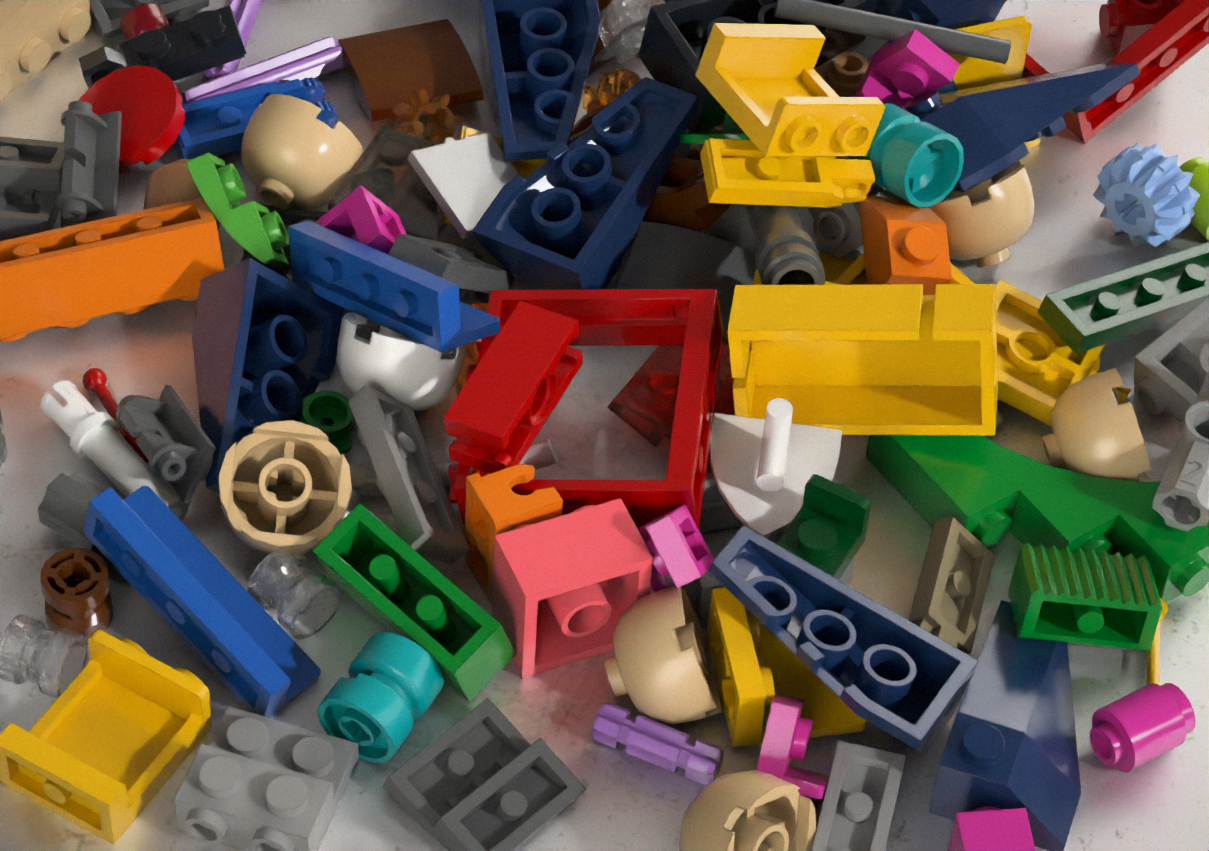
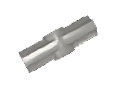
(1185, 484)

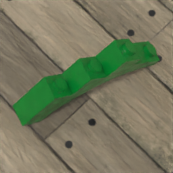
(1004, 491)

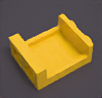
(776, 96)
(108, 738)

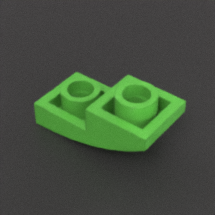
(250, 223)

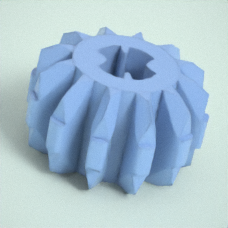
(1146, 195)

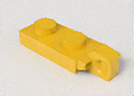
(742, 175)

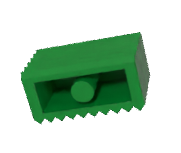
(1084, 598)

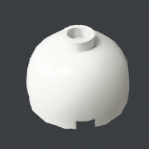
(395, 364)

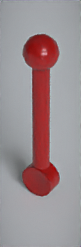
(95, 381)

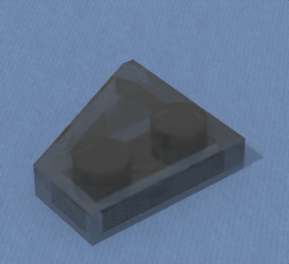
(392, 179)

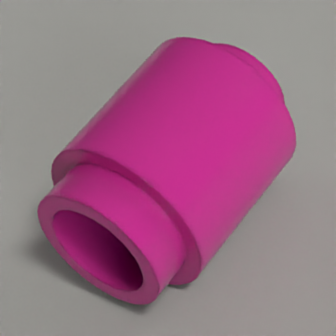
(1141, 726)

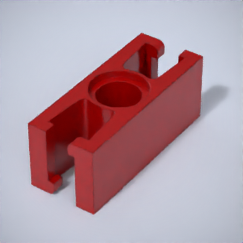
(513, 389)

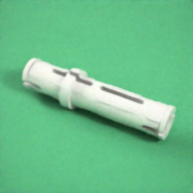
(97, 438)

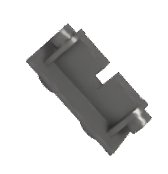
(89, 164)
(169, 439)

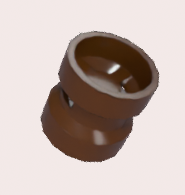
(76, 591)

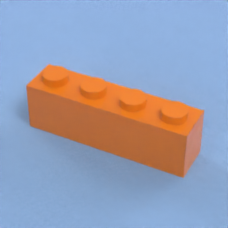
(106, 267)

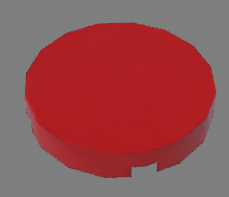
(148, 108)

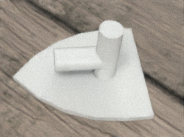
(767, 463)

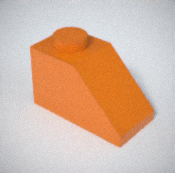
(904, 244)

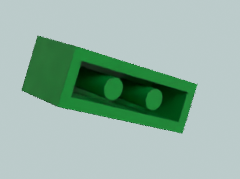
(414, 600)

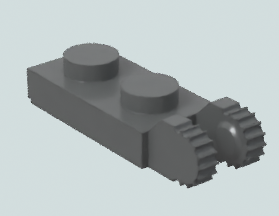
(453, 264)

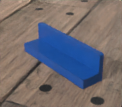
(384, 289)
(200, 600)

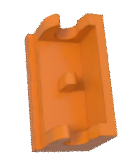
(495, 510)

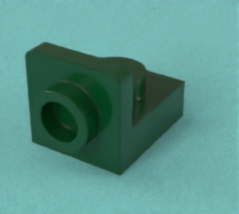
(828, 526)

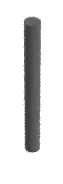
(892, 28)

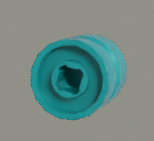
(914, 158)
(386, 692)

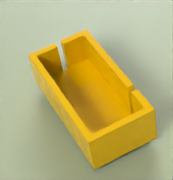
(868, 356)

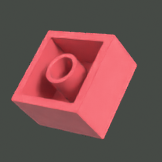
(568, 584)

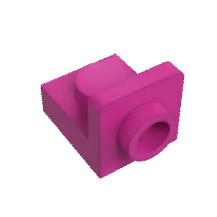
(907, 70)
(364, 220)
(676, 549)
(788, 738)

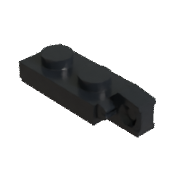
(176, 50)

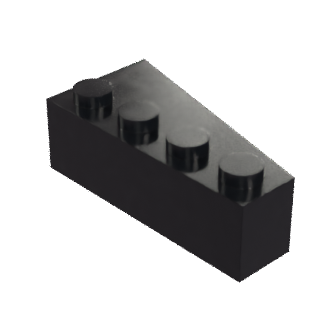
(680, 30)

